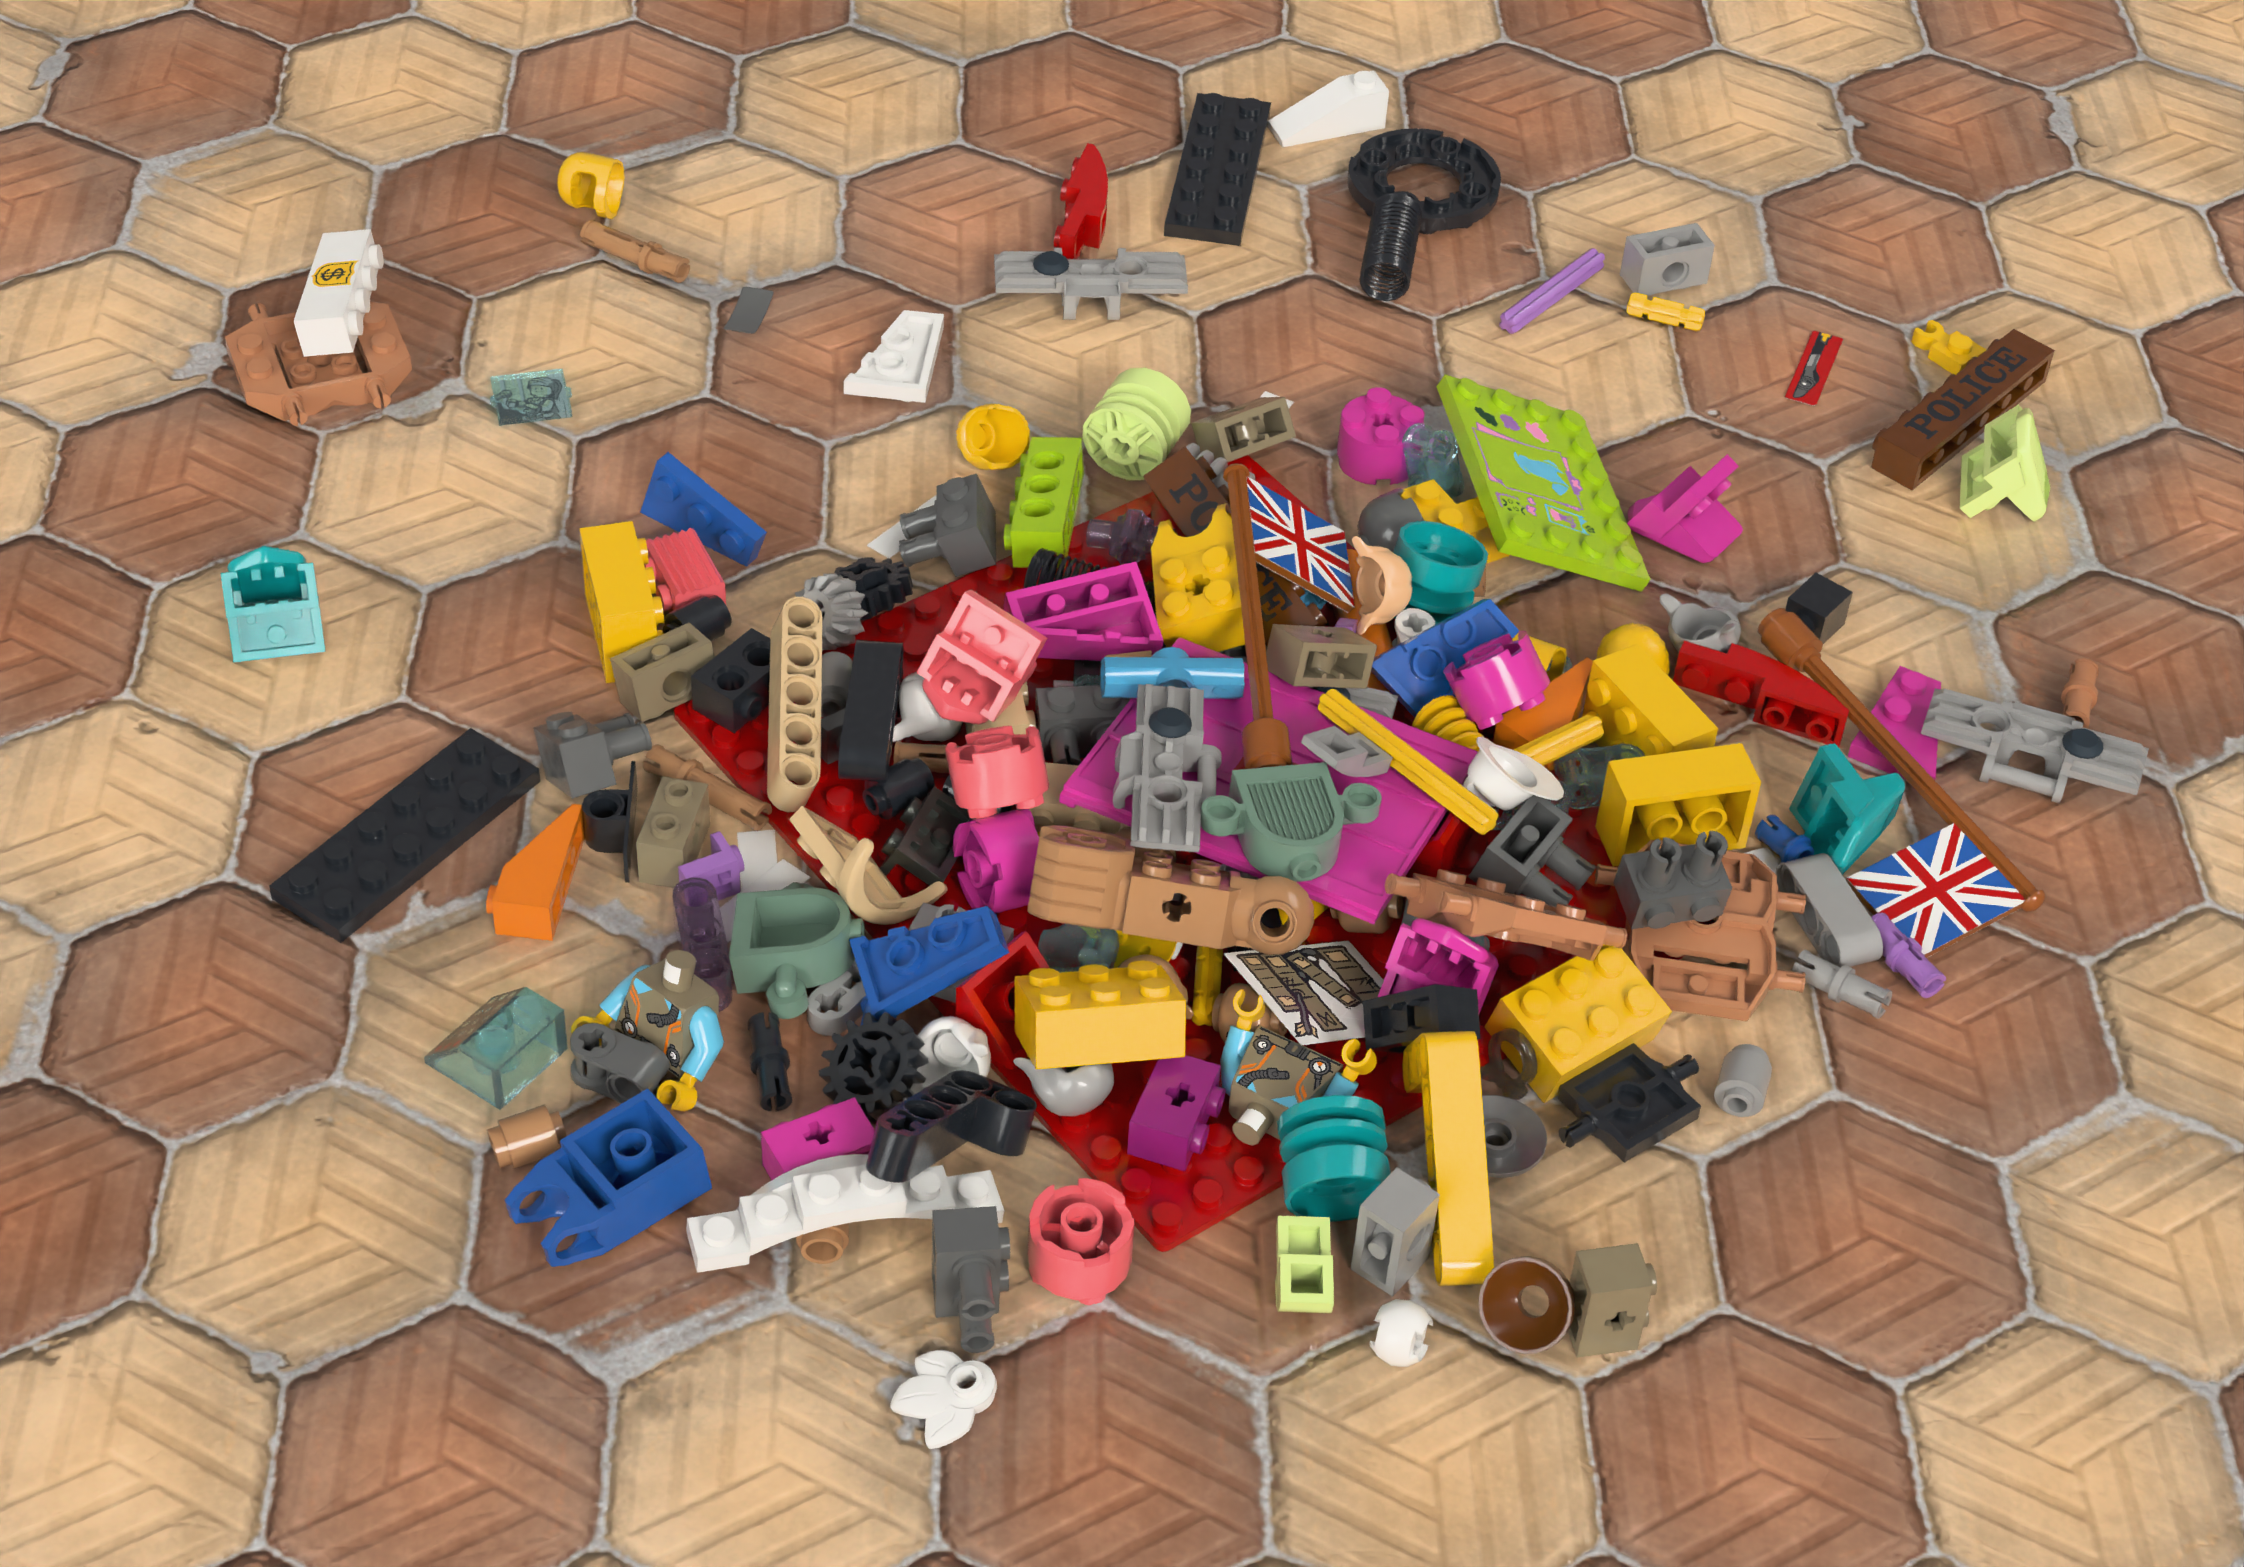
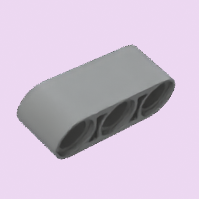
(1833, 913)

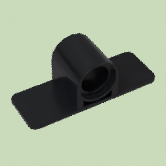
(611, 820)

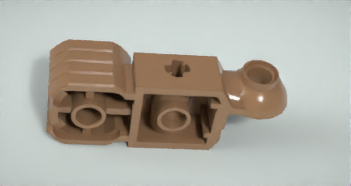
(1100, 884)

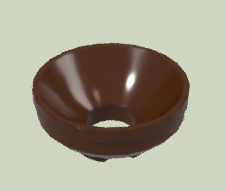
(1509, 1321)

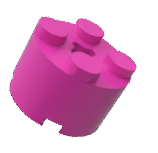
(1373, 436)
(1498, 679)
(997, 859)

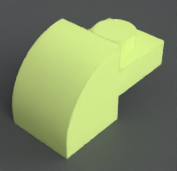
(1304, 1265)

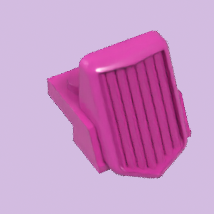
(1689, 515)
(1437, 955)

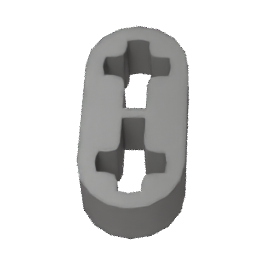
(834, 994)

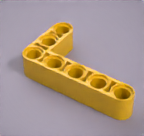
(1449, 1077)

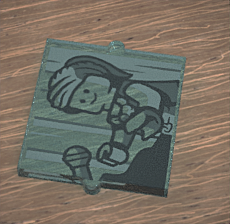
(531, 397)

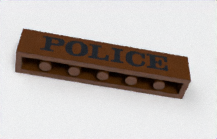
(1960, 409)
(1190, 499)

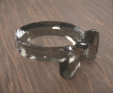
(1494, 1071)

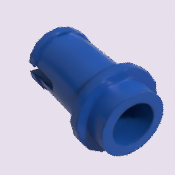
(1783, 840)

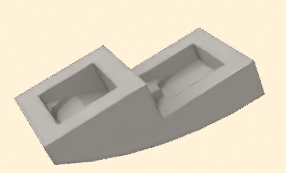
(1348, 754)

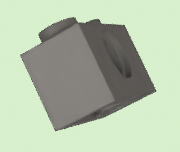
(1667, 259)
(1394, 1231)

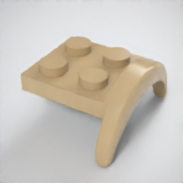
(855, 873)

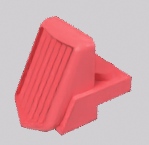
(979, 661)

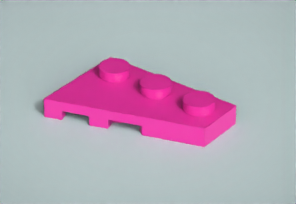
(1902, 713)

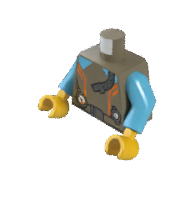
(673, 1012)
(1273, 1073)

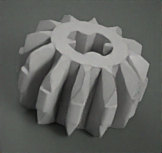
(839, 608)

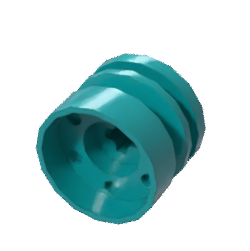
(1443, 567)
(1332, 1155)

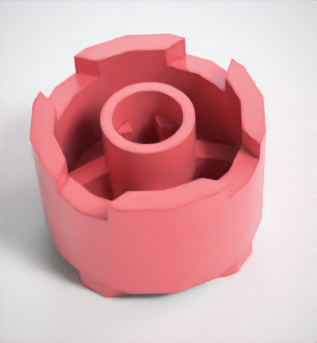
(998, 770)
(1080, 1240)

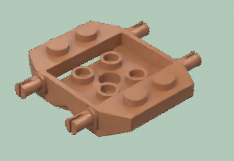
(315, 388)
(1502, 915)
(1738, 936)

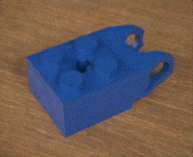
(612, 1179)

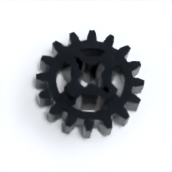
(880, 582)
(874, 1066)

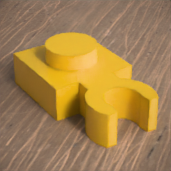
(1946, 350)

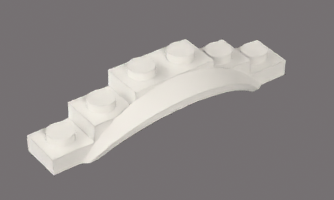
(826, 1196)

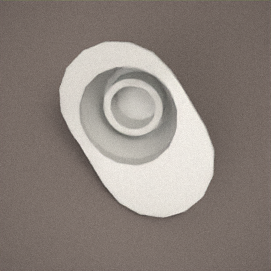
(1508, 777)

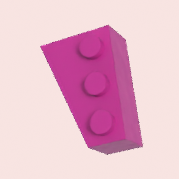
(1090, 614)

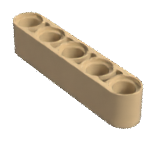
(795, 640)

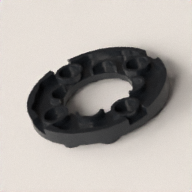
(1467, 161)

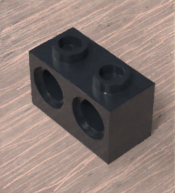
(735, 682)
(1401, 1017)

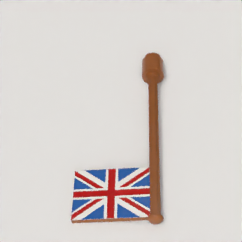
(1298, 548)
(1947, 880)

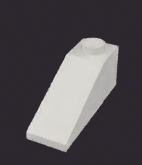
(1338, 109)

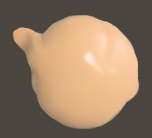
(1381, 584)

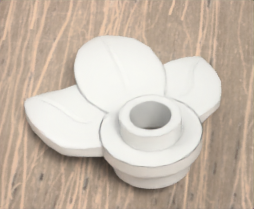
(940, 1398)

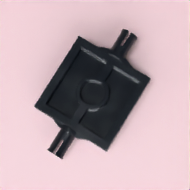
(1629, 1102)

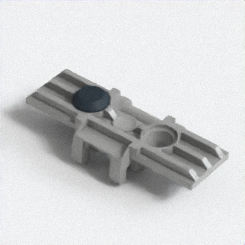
(1090, 277)
(2061, 740)
(1152, 764)

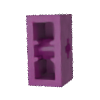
(1175, 1110)

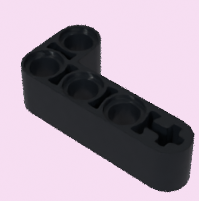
(871, 711)
(944, 1118)

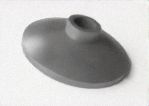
(1512, 1136)

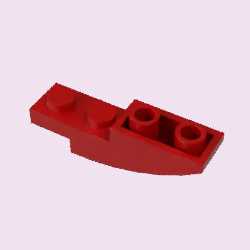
(1085, 204)
(1776, 691)

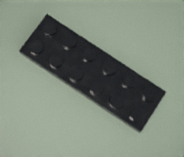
(1218, 169)
(404, 835)

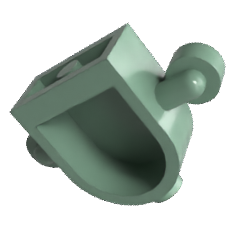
(1289, 817)
(791, 944)

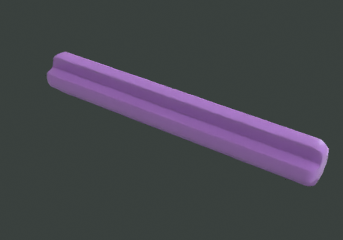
(1551, 291)

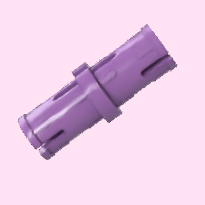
(1905, 957)

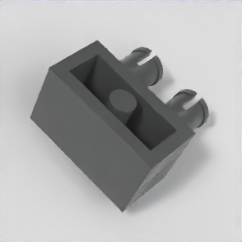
(955, 527)
(1073, 720)
(581, 754)
(1526, 846)
(1674, 882)
(969, 1270)

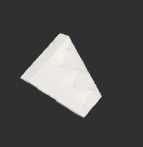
(902, 362)

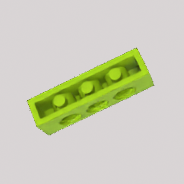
(1045, 498)

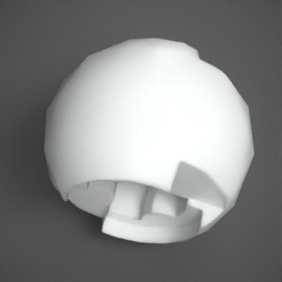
(1401, 1333)

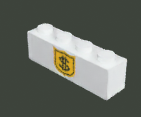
(338, 292)

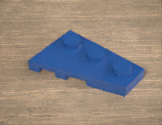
(686, 501)
(1417, 665)
(925, 960)

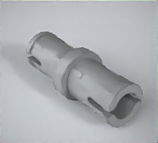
(1843, 984)

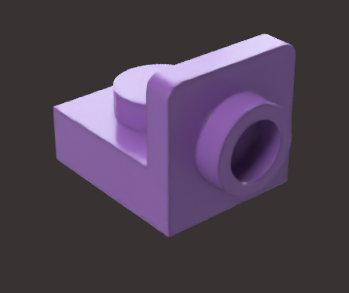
(719, 868)

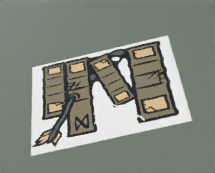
(1313, 988)

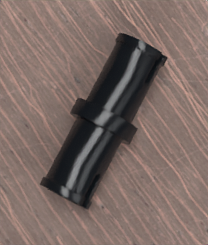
(769, 1061)

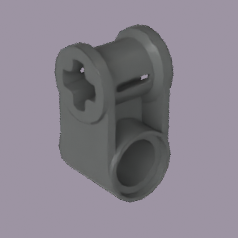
(619, 1067)

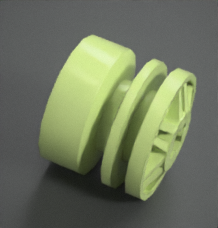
(1136, 423)

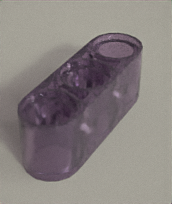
(702, 934)

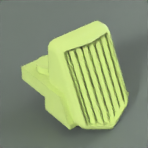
(2006, 466)

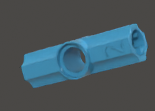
(1172, 667)

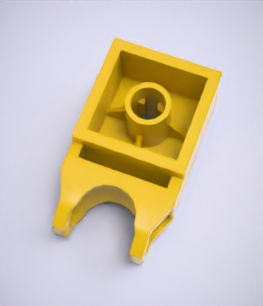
(1198, 584)

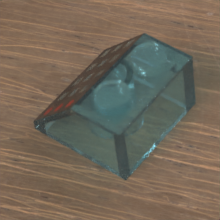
(502, 1046)

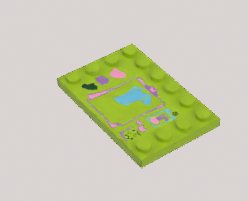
(1542, 483)

